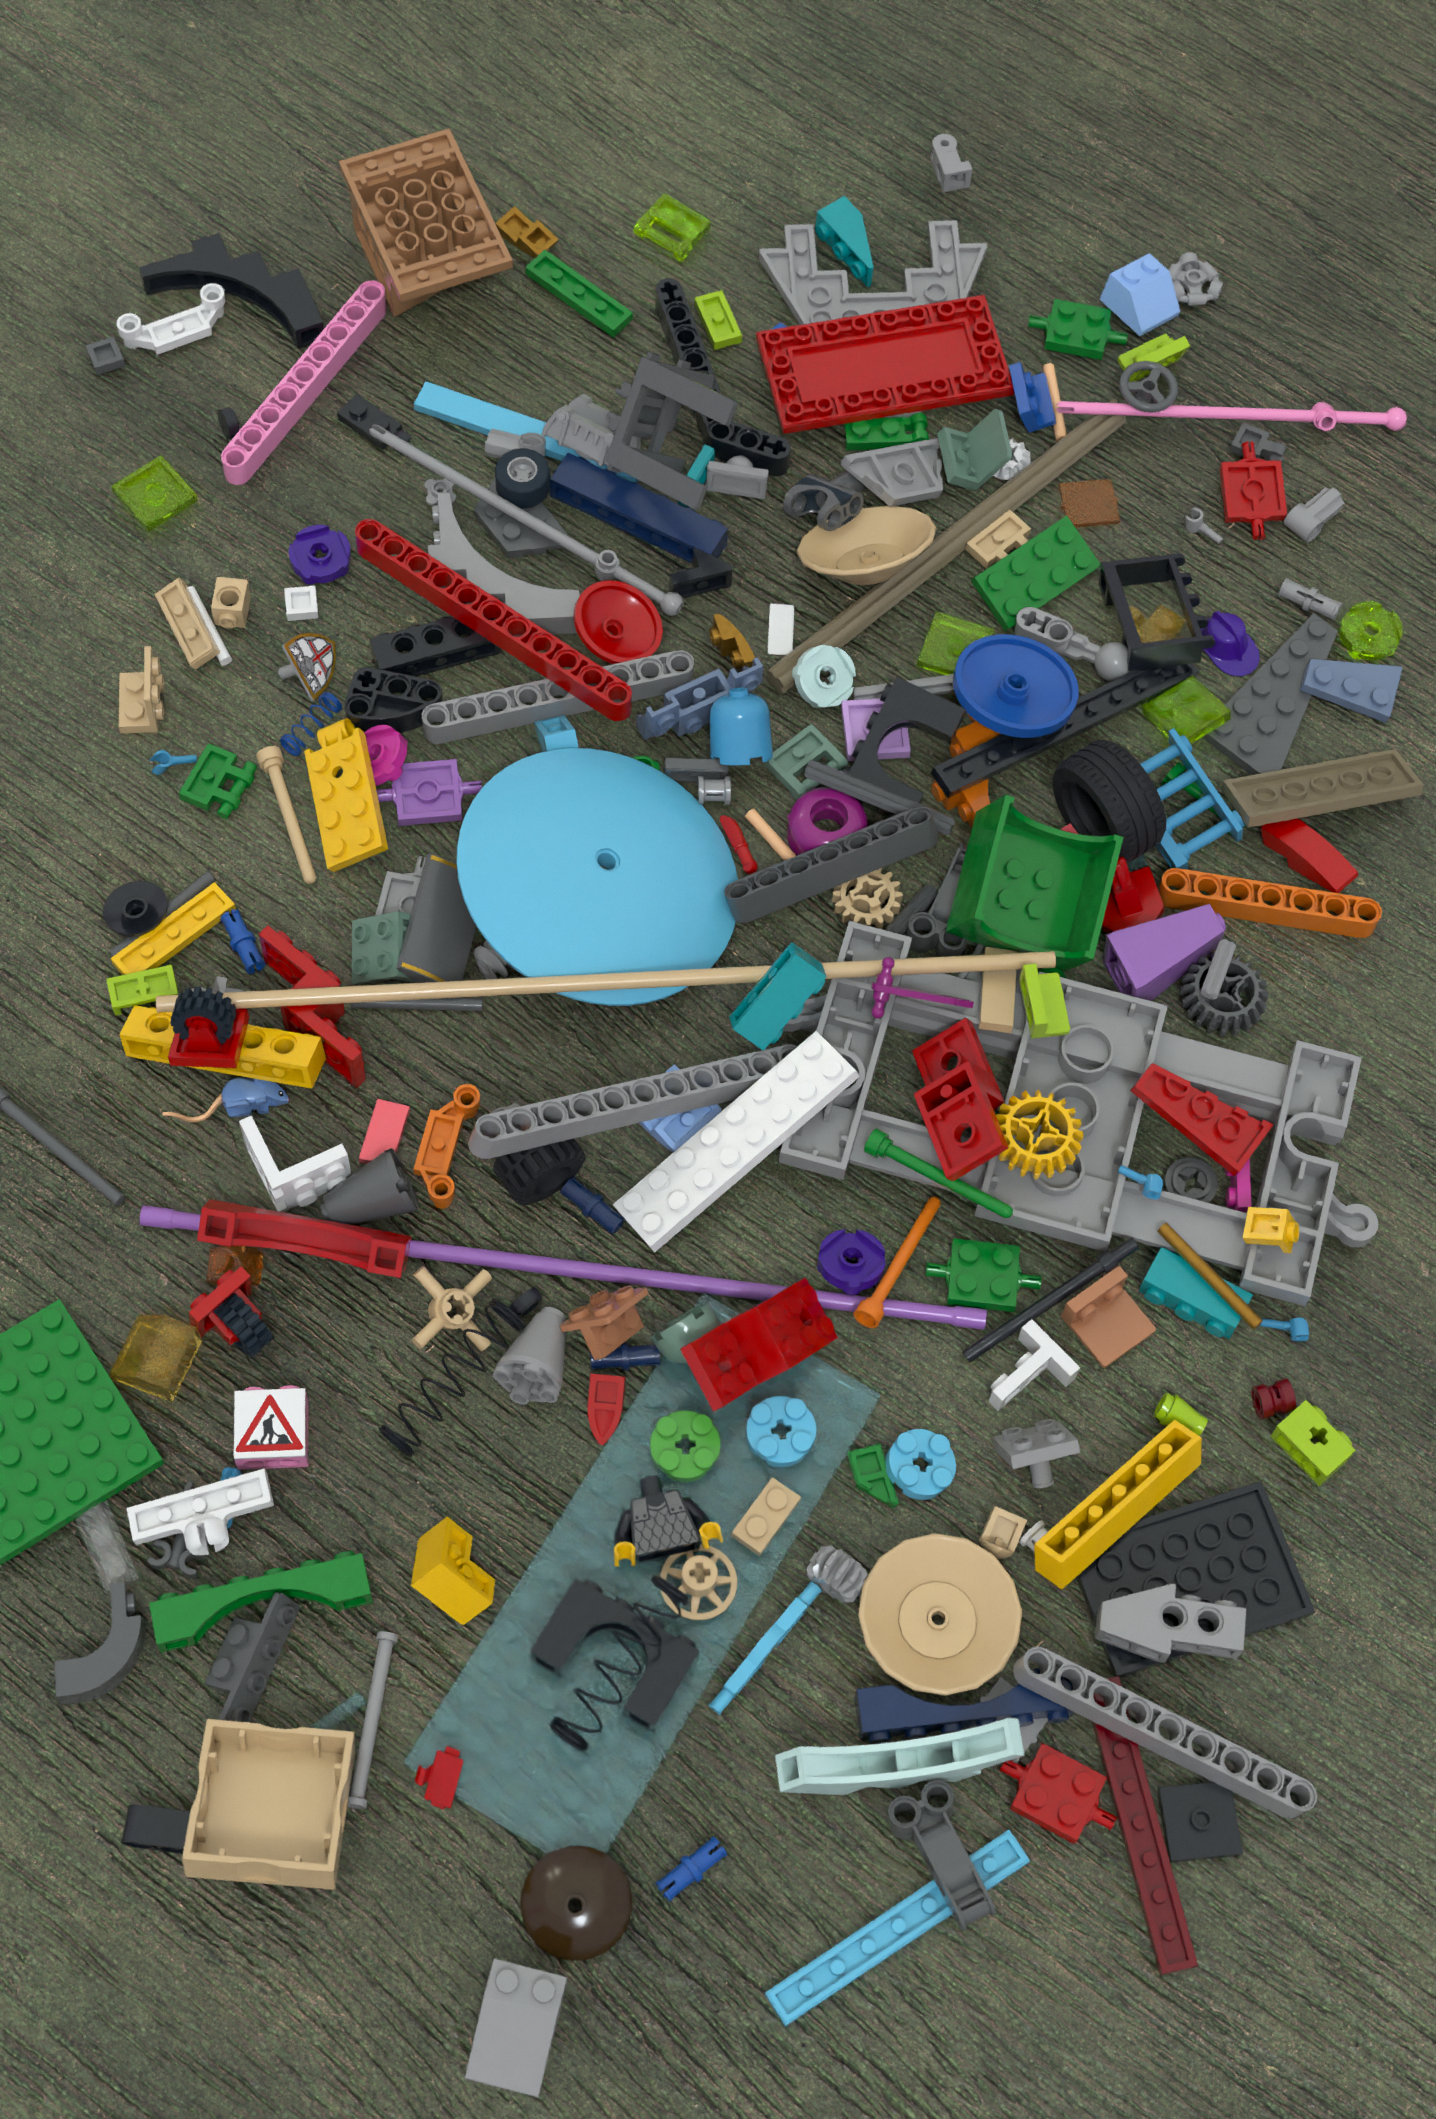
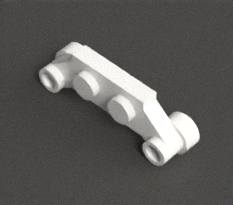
(175, 329)

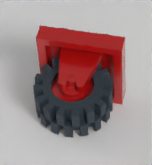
(206, 1030)
(231, 1313)

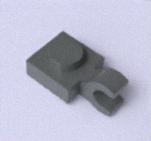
(1263, 447)

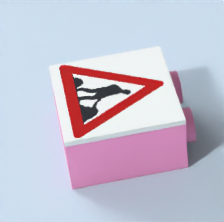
(271, 1428)

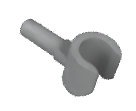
(1196, 524)

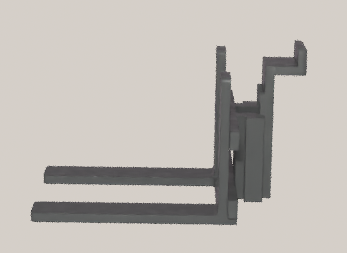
(651, 413)

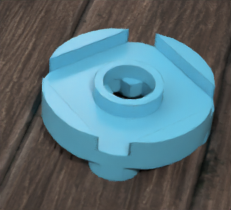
(768, 1446)
(934, 1450)

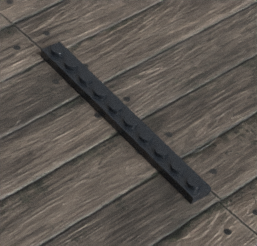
(1090, 711)

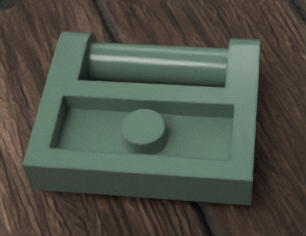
(794, 756)

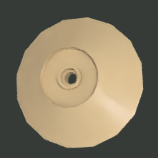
(869, 546)
(949, 1580)

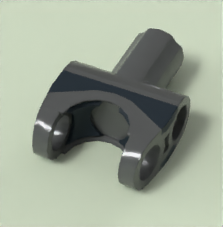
(833, 499)

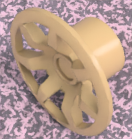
(699, 1579)

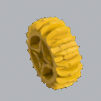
(1065, 1144)

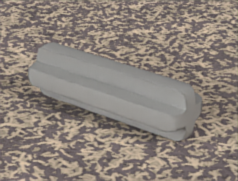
(1218, 969)

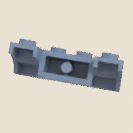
(690, 705)

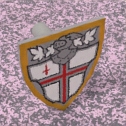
(312, 660)

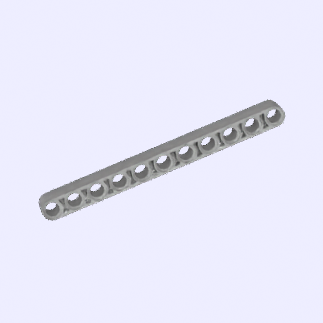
(629, 1103)

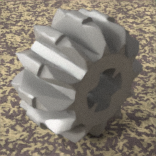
(836, 1574)

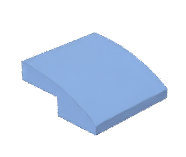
(678, 1128)

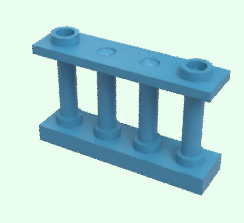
(1178, 854)

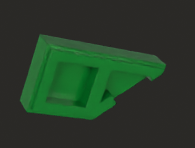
(870, 1474)

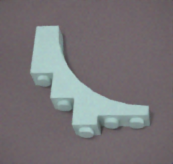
(899, 1763)

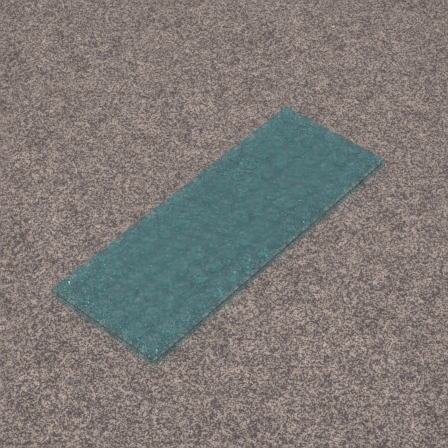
(505, 1701)

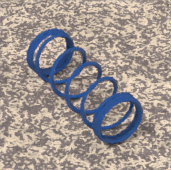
(284, 739)

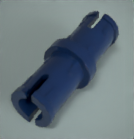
(592, 1205)
(628, 1356)

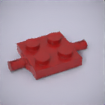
(1253, 491)
(1058, 1793)

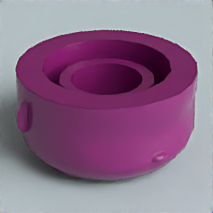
(819, 805)

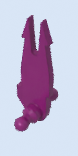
(883, 988)

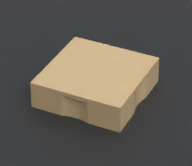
(270, 1805)

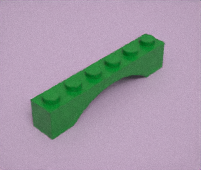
(188, 1617)

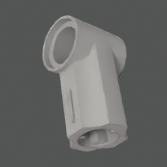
(501, 442)
(1310, 518)

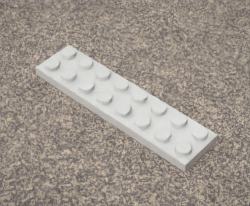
(735, 1141)

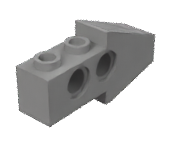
(1138, 1625)

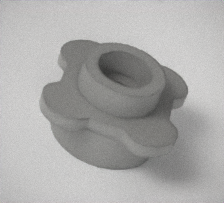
(435, 485)

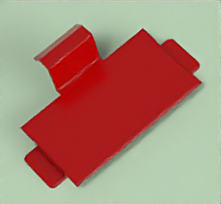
(441, 1777)

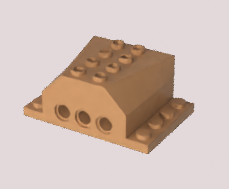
(422, 219)

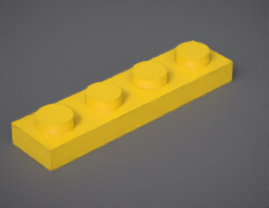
(174, 932)

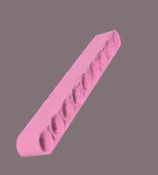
(304, 383)

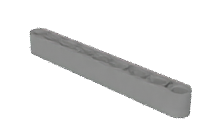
(542, 694)
(1181, 1732)

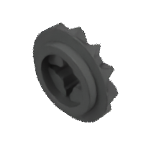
(1184, 1170)

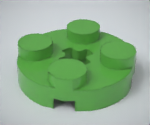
(671, 1460)

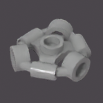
(1186, 275)

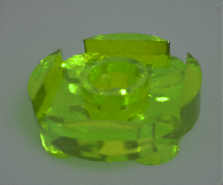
(1367, 646)

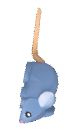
(242, 1097)

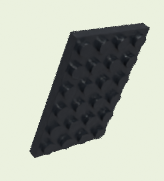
(1210, 1550)

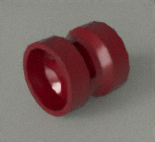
(1273, 1398)

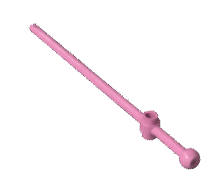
(1321, 414)

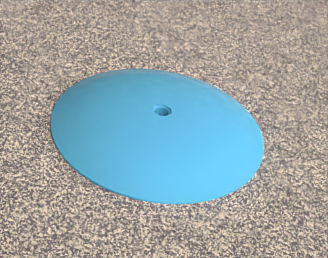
(537, 881)

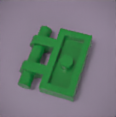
(209, 776)

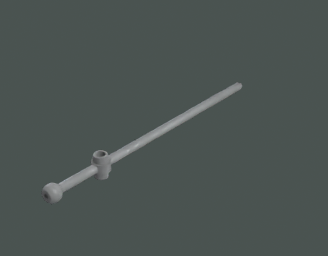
(605, 564)

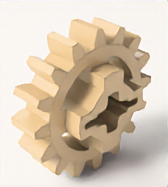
(865, 900)

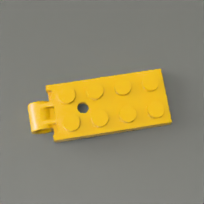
(345, 805)

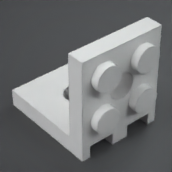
(300, 1182)

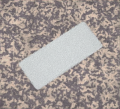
(780, 629)

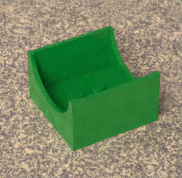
(1033, 886)

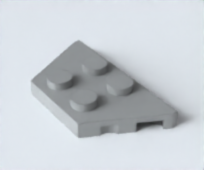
(899, 472)

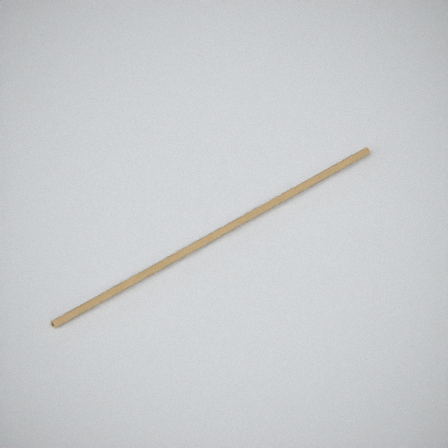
(611, 981)

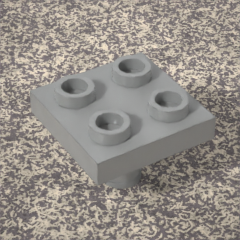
(1035, 1448)

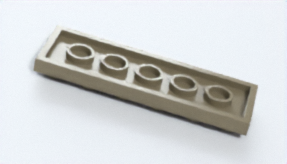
(1322, 787)

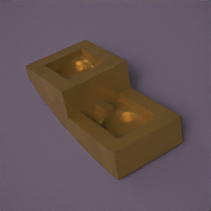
(524, 234)

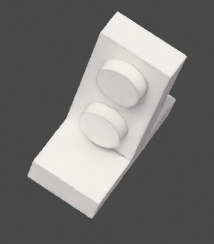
(1045, 1355)

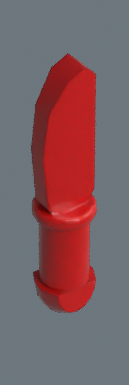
(740, 846)

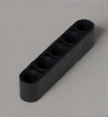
(155, 1828)

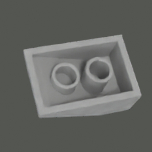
(516, 2028)

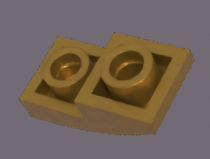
(730, 642)

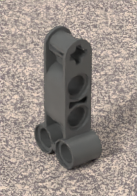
(936, 920)
(943, 1852)

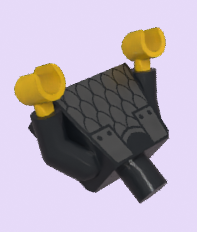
(661, 1525)

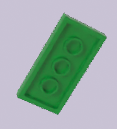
(1036, 572)

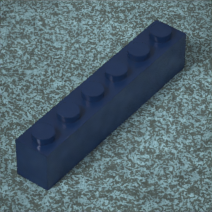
(635, 509)

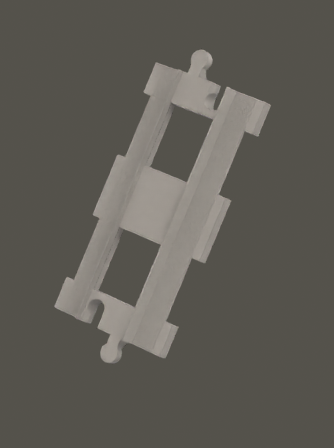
(1094, 1069)

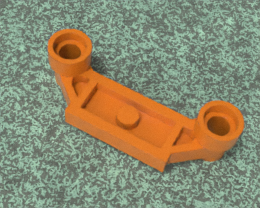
(440, 1143)

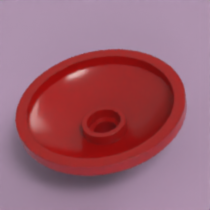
(624, 613)

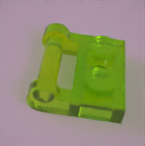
(677, 220)

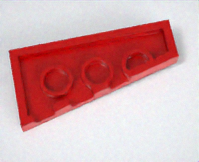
(1213, 1126)

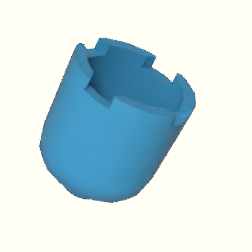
(740, 728)

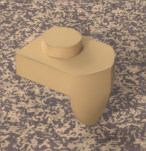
(1001, 1532)

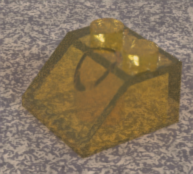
(156, 1355)

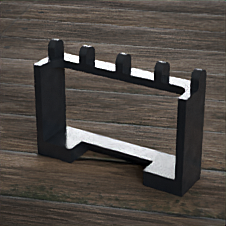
(1150, 570)

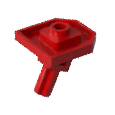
(1132, 899)

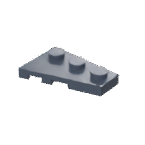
(1356, 686)

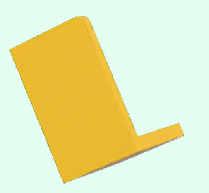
(448, 1575)

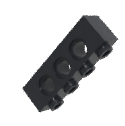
(426, 657)

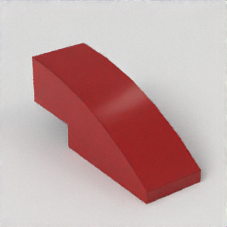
(1309, 854)

